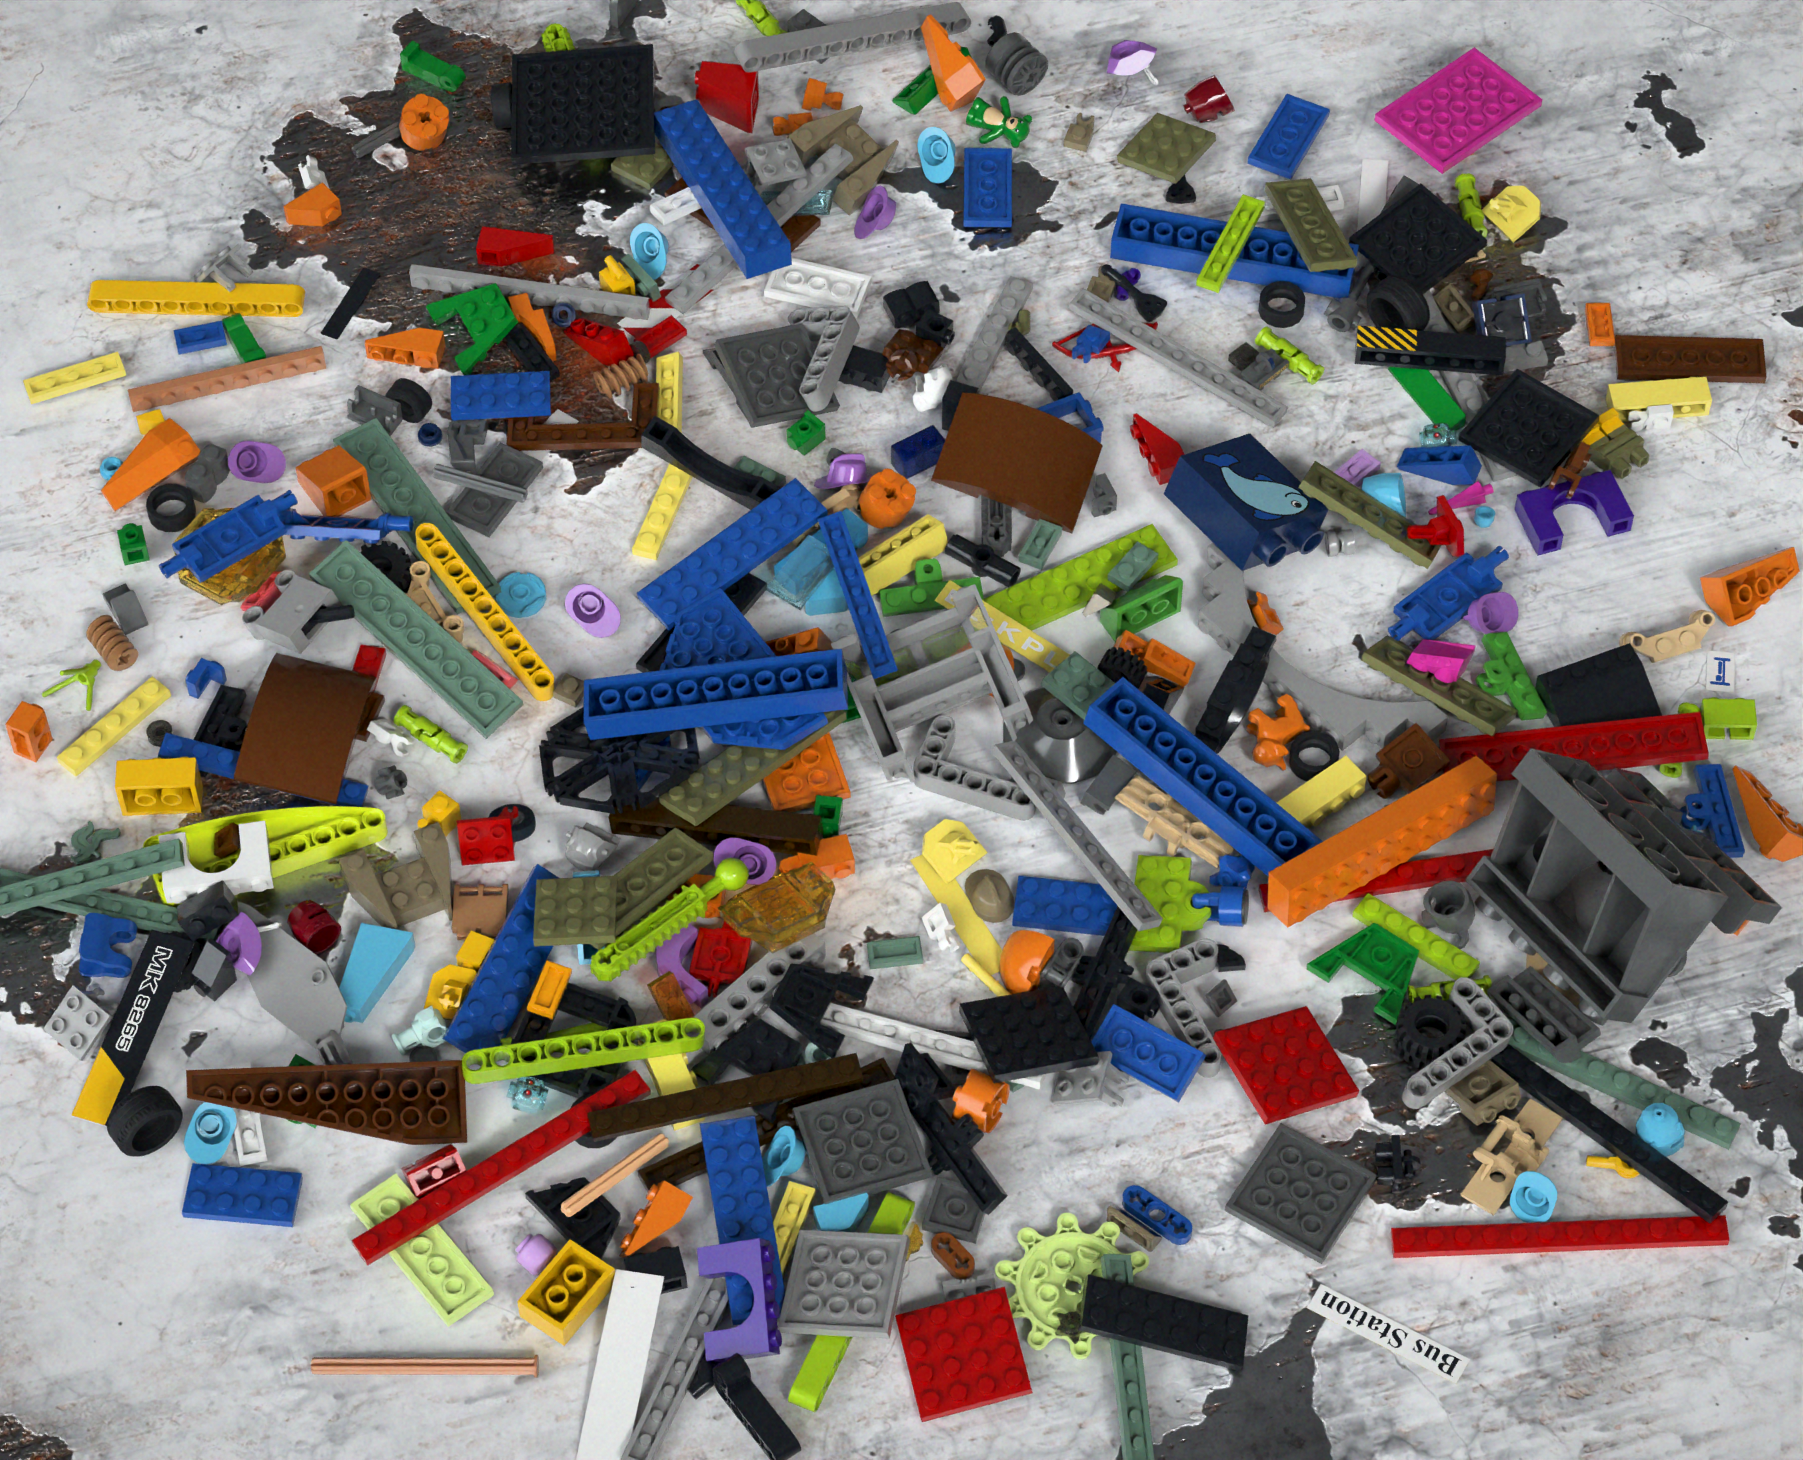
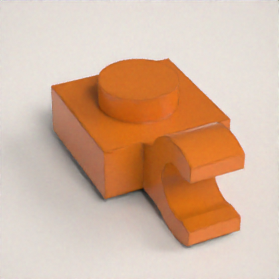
(794, 121)
(1265, 616)

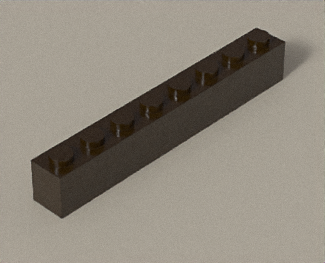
(777, 830)

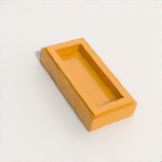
(549, 989)

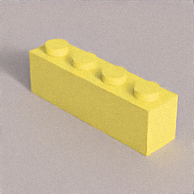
(1687, 395)
(902, 551)
(1325, 793)
(671, 1076)

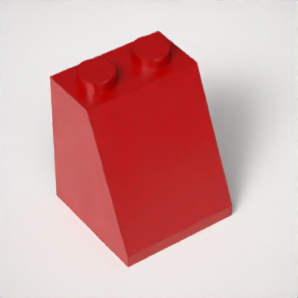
(728, 93)

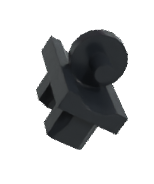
(1392, 1174)

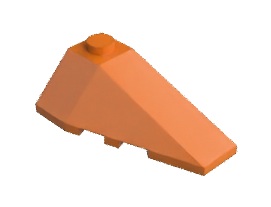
(955, 75)
(156, 458)

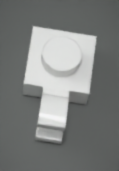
(311, 175)
(1653, 418)
(387, 732)
(938, 925)

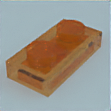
(670, 997)

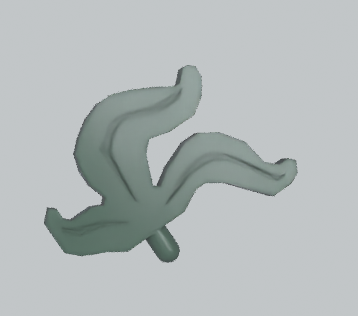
(86, 850)

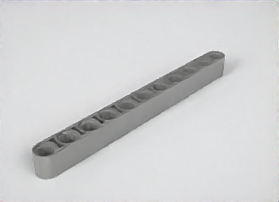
(847, 37)

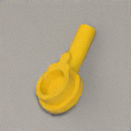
(1616, 1163)

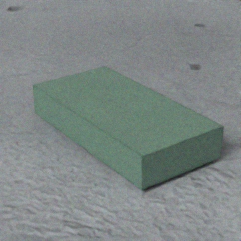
(894, 952)

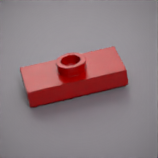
(662, 335)

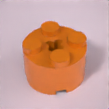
(423, 122)
(886, 499)
(981, 1100)

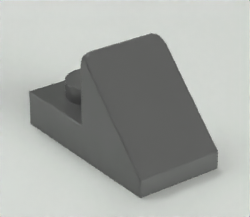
(125, 608)

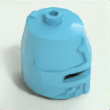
(1387, 489)
(1661, 1128)

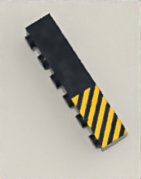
(1430, 350)

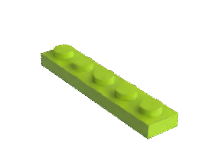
(1230, 243)
(1431, 947)

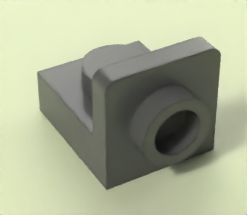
(1105, 497)

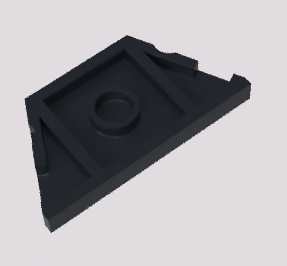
(589, 1227)

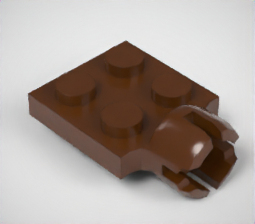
(910, 354)
(1407, 763)

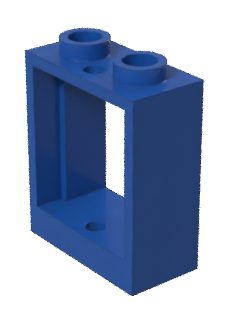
(1072, 404)

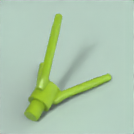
(84, 675)

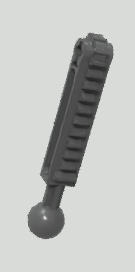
(996, 524)

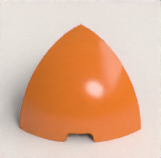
(1024, 959)

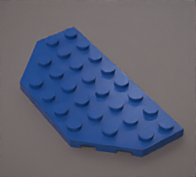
(719, 633)

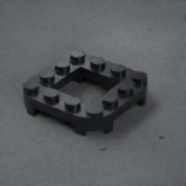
(590, 1007)

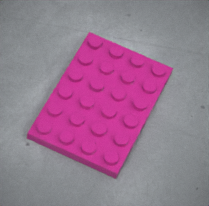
(1458, 110)

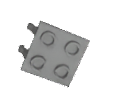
(773, 163)
(211, 268)
(79, 1020)
(1087, 1083)

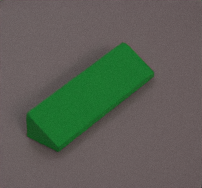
(920, 90)
(1430, 396)

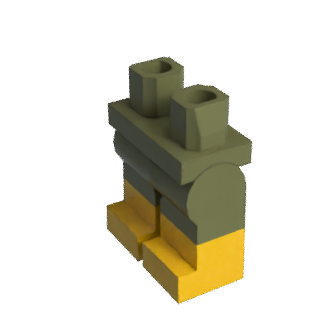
(1615, 445)

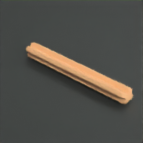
(614, 1175)

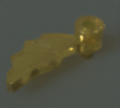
(915, 1241)

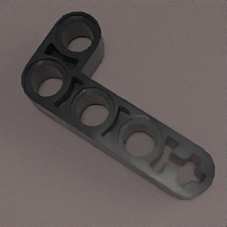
(753, 1410)

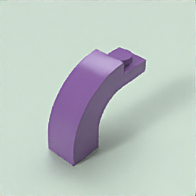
(670, 958)

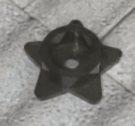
(1065, 1330)

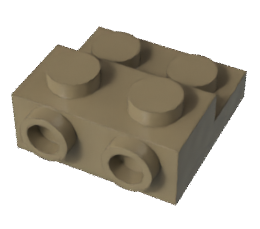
(1485, 1093)

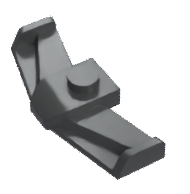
(462, 438)

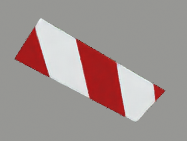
(658, 309)

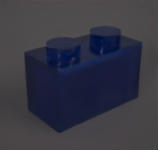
(917, 452)

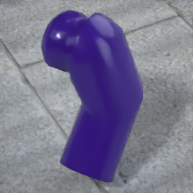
(1133, 276)

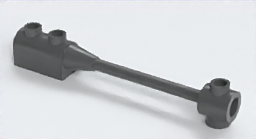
(1343, 312)

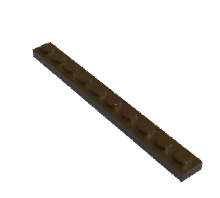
(724, 1097)
(691, 1161)

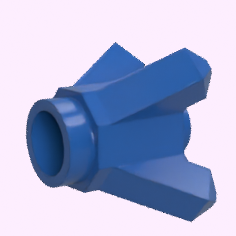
(1233, 871)

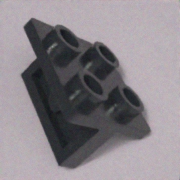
(921, 1080)

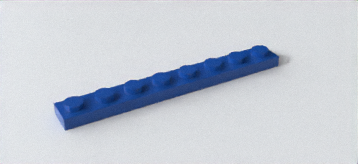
(857, 595)
(224, 761)

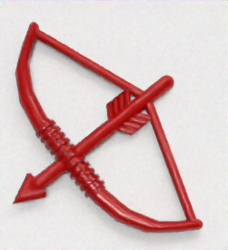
(1109, 351)

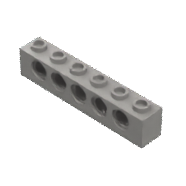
(755, 1003)

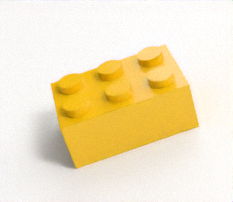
(159, 786)
(566, 1292)

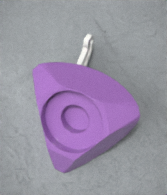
(1131, 57)
(244, 942)

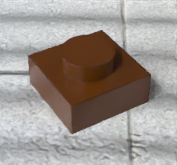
(227, 841)

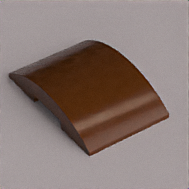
(1018, 458)
(304, 728)

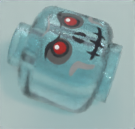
(1437, 435)
(527, 1094)

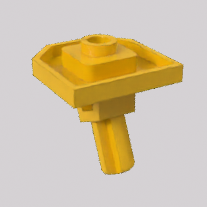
(449, 989)

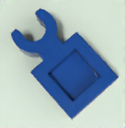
(1090, 340)

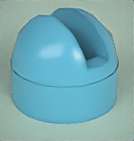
(1484, 516)

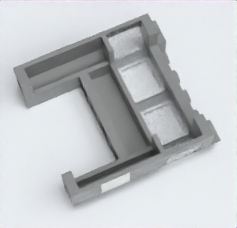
(939, 668)

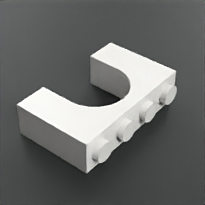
(247, 874)

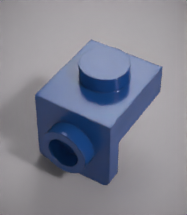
(201, 676)

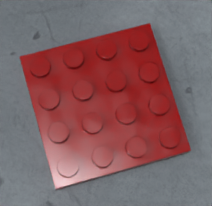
(1285, 1065)
(963, 1354)

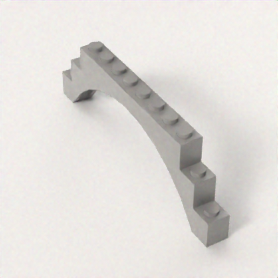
(1330, 711)

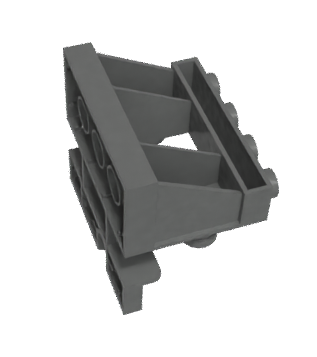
(1656, 903)

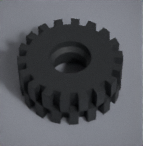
(390, 558)

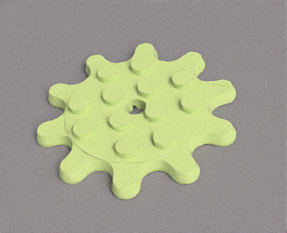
(1048, 1268)

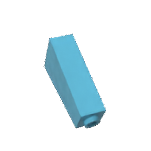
(372, 967)

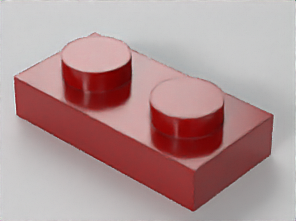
(370, 661)

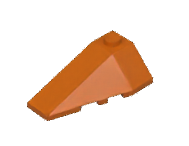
(1744, 587)
(1768, 819)

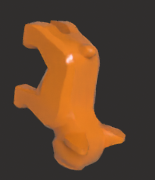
(1275, 732)

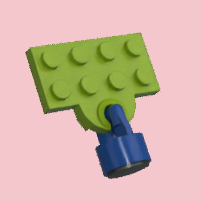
(1182, 903)

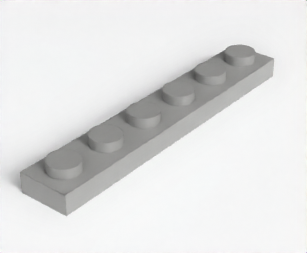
(995, 332)

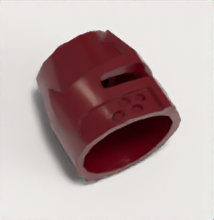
(1206, 100)
(313, 926)

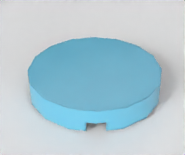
(521, 595)

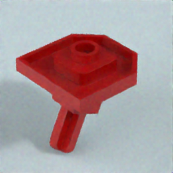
(1442, 530)

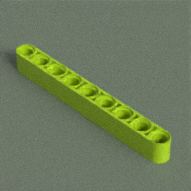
(573, 1059)
(829, 1350)

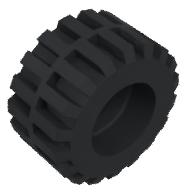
(1428, 1013)

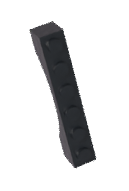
(673, 447)

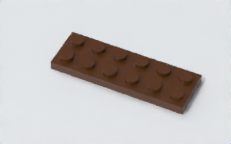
(1685, 357)

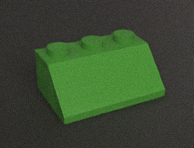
(1143, 606)

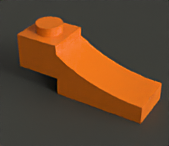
(534, 321)
(1158, 658)

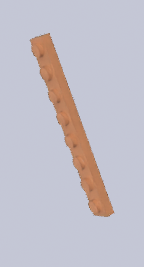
(227, 379)

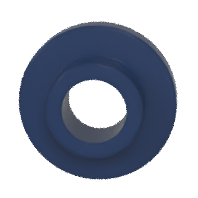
(558, 320)
(432, 430)

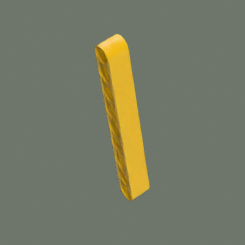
(195, 298)
(488, 621)

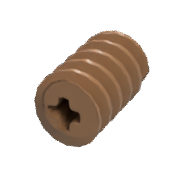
(621, 375)
(111, 643)

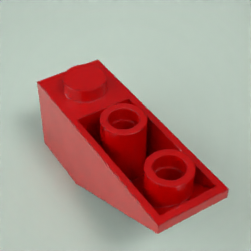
(508, 247)
(600, 341)
(1157, 447)

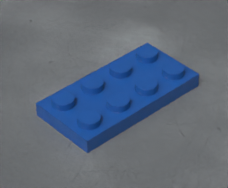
(1288, 136)
(987, 187)
(500, 395)
(1062, 906)
(1148, 1053)
(242, 1195)

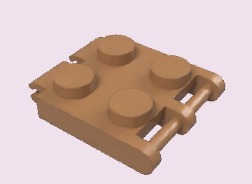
(479, 911)

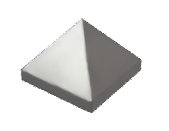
(1221, 998)

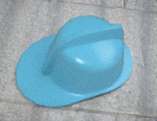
(936, 154)
(649, 249)
(209, 1132)
(783, 1155)
(1533, 1197)

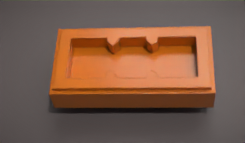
(1599, 324)

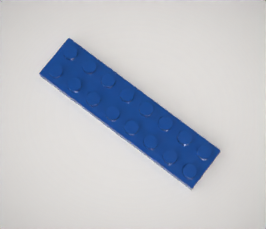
(733, 552)
(503, 977)
(739, 1200)

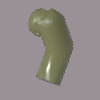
(1023, 323)

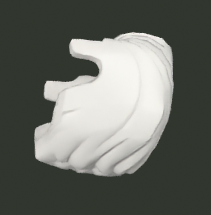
(931, 392)

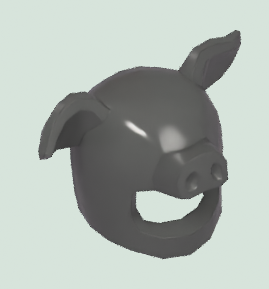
(1450, 911)

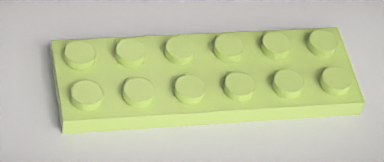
(428, 1259)

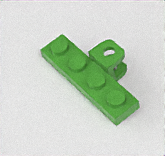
(922, 594)
(1508, 674)

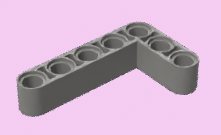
(837, 333)
(964, 778)
(1181, 1005)
(1464, 1051)

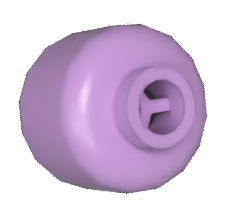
(535, 1253)

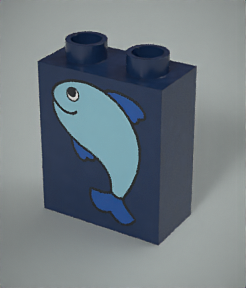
(1246, 502)

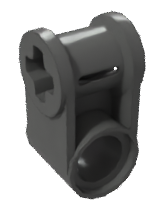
(1060, 966)

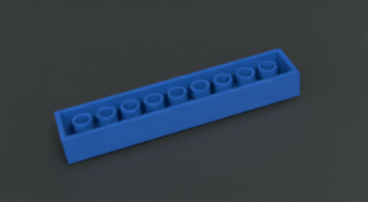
(722, 189)
(1187, 241)
(715, 694)
(1198, 777)

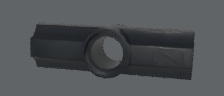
(982, 560)

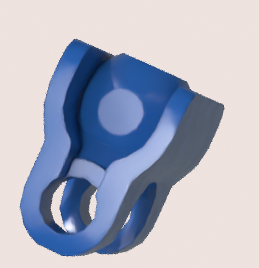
(96, 941)

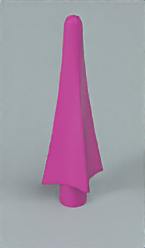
(1471, 496)

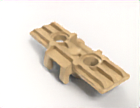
(1172, 822)
(1520, 1156)

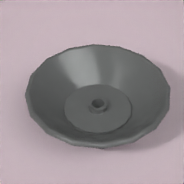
(1060, 751)

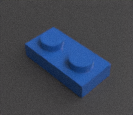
(200, 337)

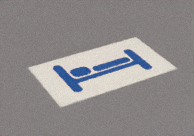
(1720, 671)

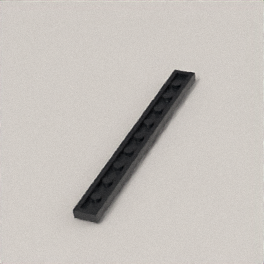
(1611, 1134)

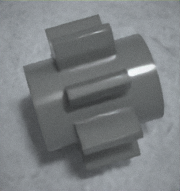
(391, 782)

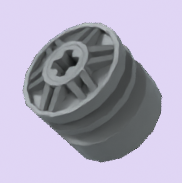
(1016, 63)

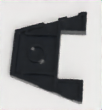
(806, 996)
(754, 1052)

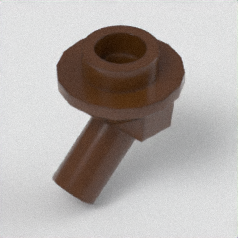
(1480, 278)

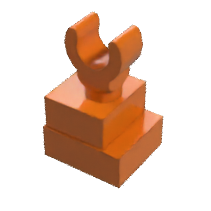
(816, 95)

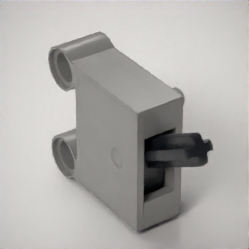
(297, 613)

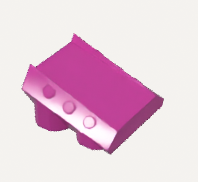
(1442, 659)

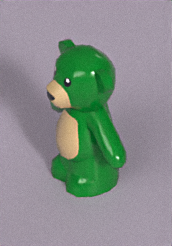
(999, 122)

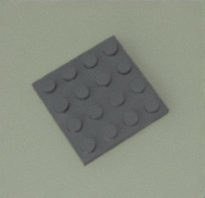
(768, 373)
(862, 1142)
(1301, 1193)

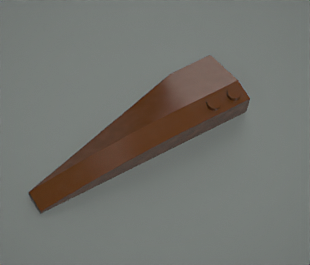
(379, 1100)

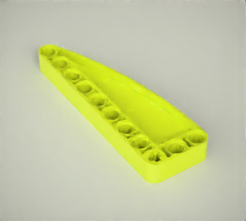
(287, 832)

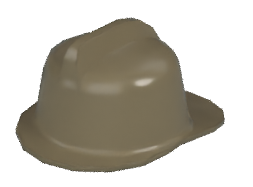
(989, 895)

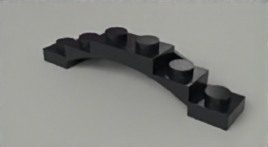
(1235, 690)

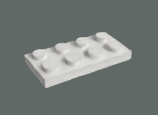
(818, 286)

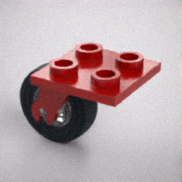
(495, 837)

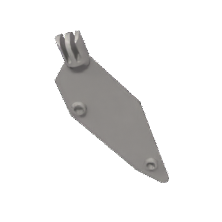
(299, 990)

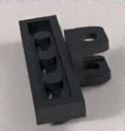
(220, 721)

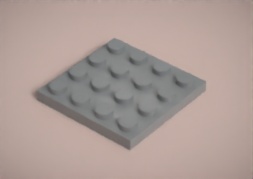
(844, 1284)

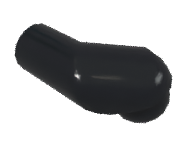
(999, 29)
(705, 1379)

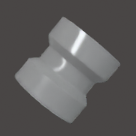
(1339, 542)

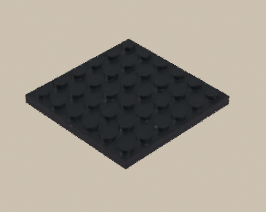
(583, 104)

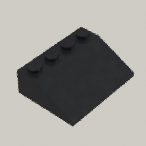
(1598, 689)

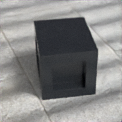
(935, 328)
(1135, 992)

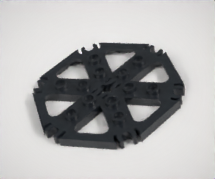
(603, 758)

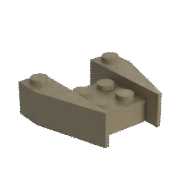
(869, 157)
(407, 890)

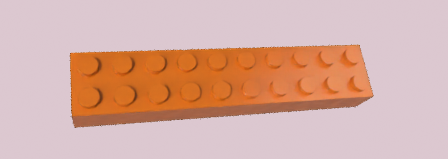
(1381, 841)

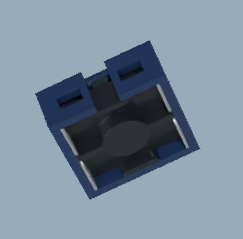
(1503, 319)

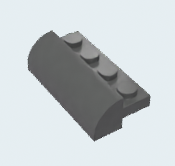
(1545, 1014)

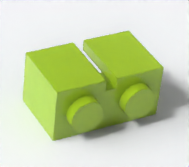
(1735, 714)

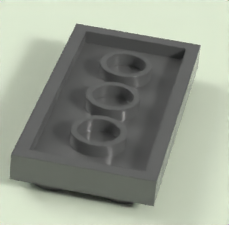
(484, 510)

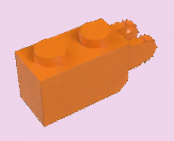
(833, 858)

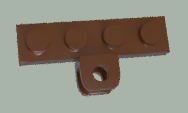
(1574, 464)

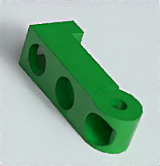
(431, 68)
(242, 339)

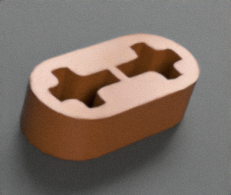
(948, 1260)

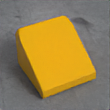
(149, 420)

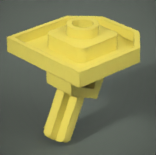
(1513, 211)
(951, 849)

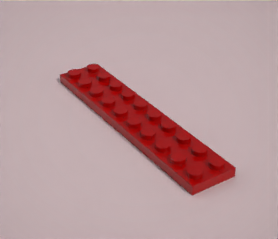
(1601, 744)

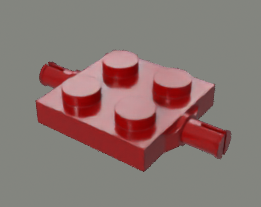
(719, 956)

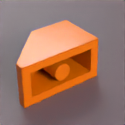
(313, 208)

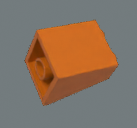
(334, 482)

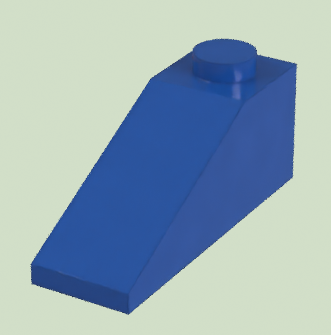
(1445, 464)

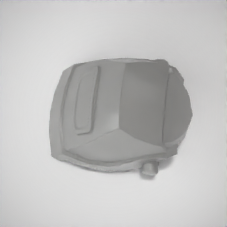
(589, 846)

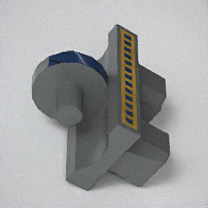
(1264, 369)

